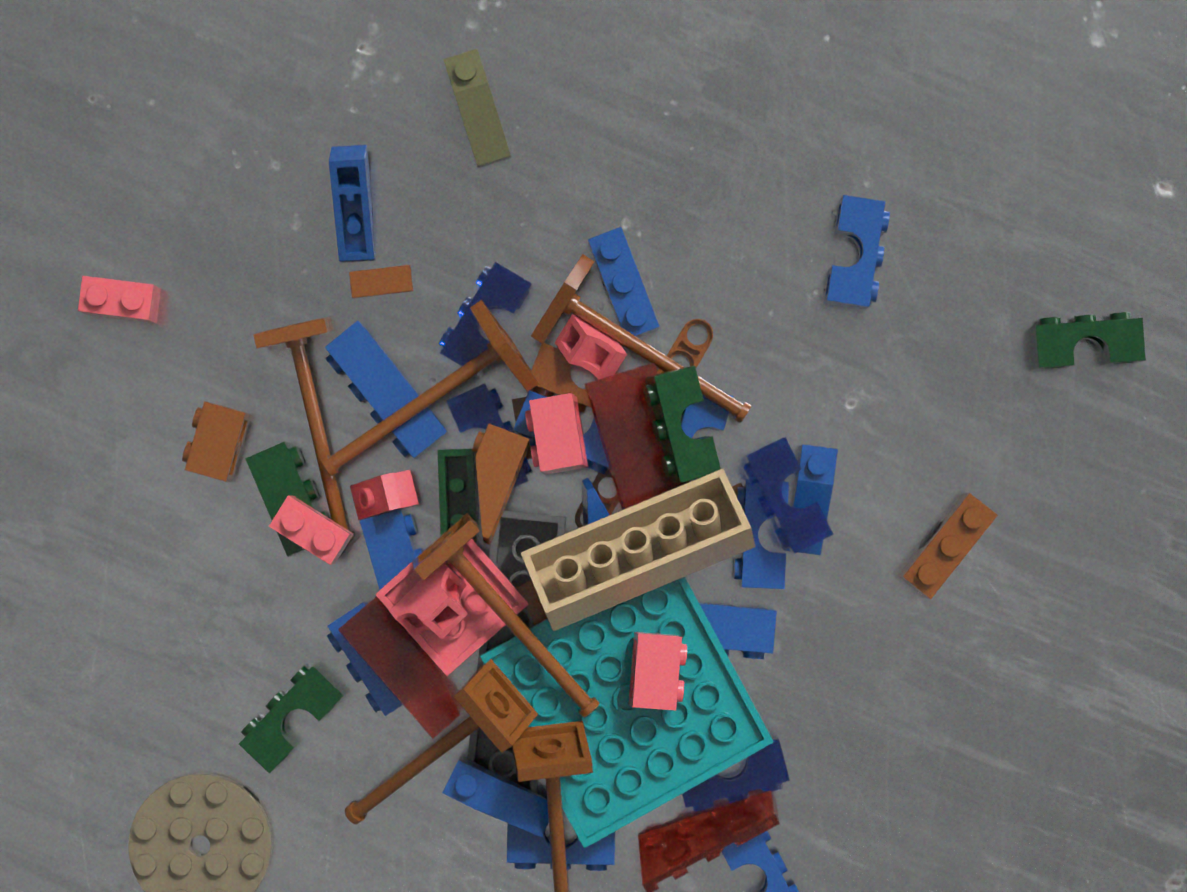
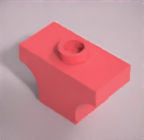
(590, 348)
(384, 494)
(432, 603)

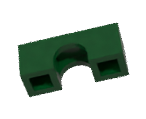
(1118, 338)
(669, 396)
(268, 739)

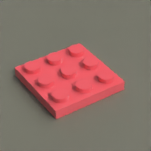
(476, 626)

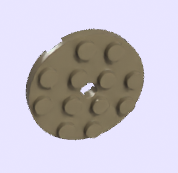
(205, 807)

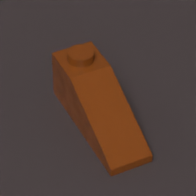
(497, 466)

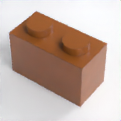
(216, 441)

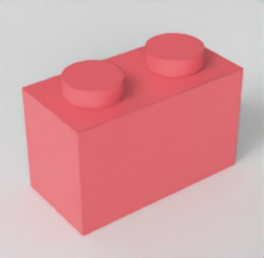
(119, 299)
(557, 434)
(311, 530)
(656, 671)

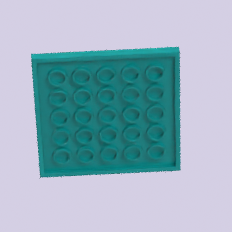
(637, 752)

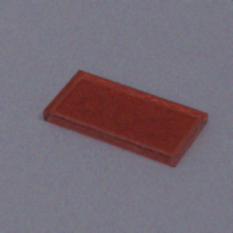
(628, 435)

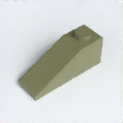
(477, 107)

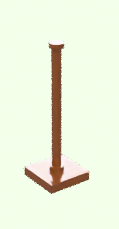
(568, 302)
(295, 338)
(500, 349)
(449, 550)
(492, 706)
(550, 754)

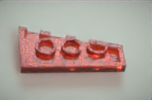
(401, 666)
(685, 842)

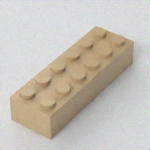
(638, 549)

